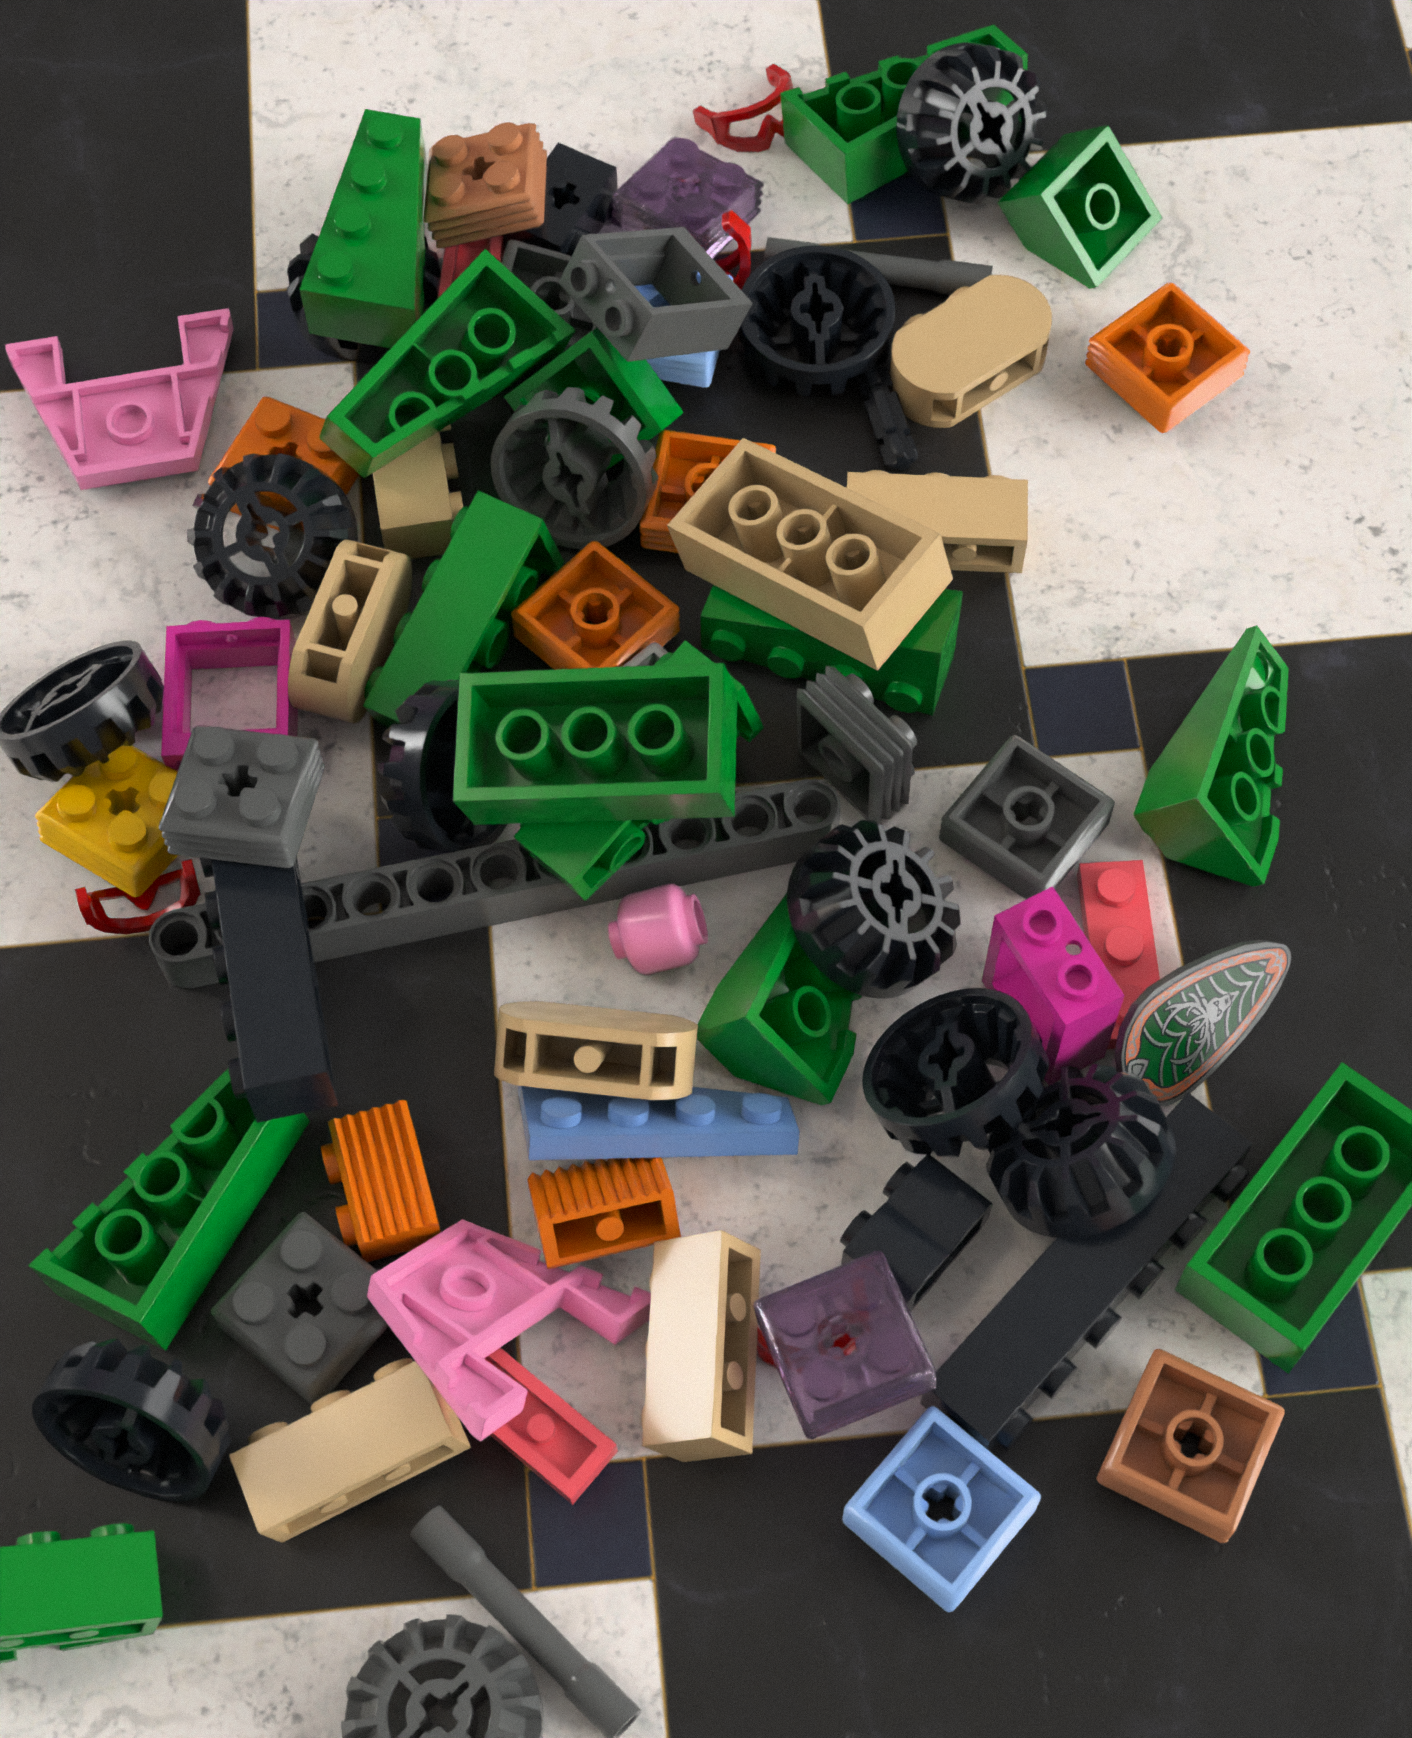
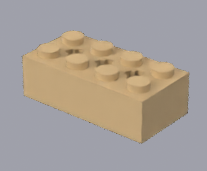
(811, 552)

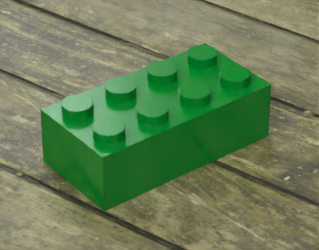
(596, 744)
(1308, 1220)

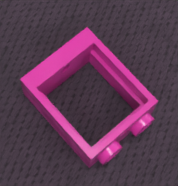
(222, 645)
(1064, 994)

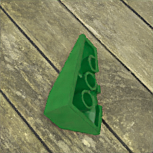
(1216, 775)
(780, 1017)

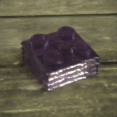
(688, 191)
(821, 1381)

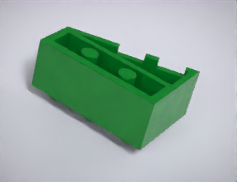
(78, 1589)

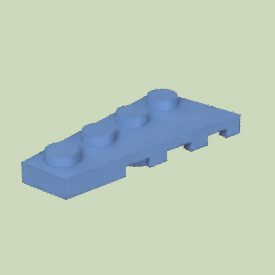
(698, 1125)

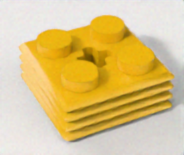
(113, 819)

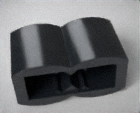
(920, 1225)

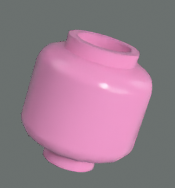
(658, 929)

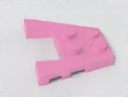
(134, 421)
(474, 1294)

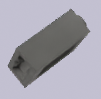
(701, 314)

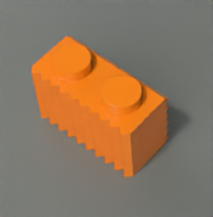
(382, 1181)
(602, 1209)

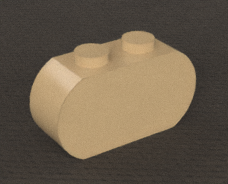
(970, 350)
(349, 630)
(595, 1050)

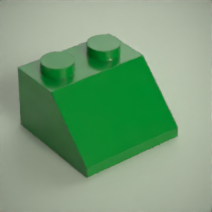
(1081, 206)
(601, 370)

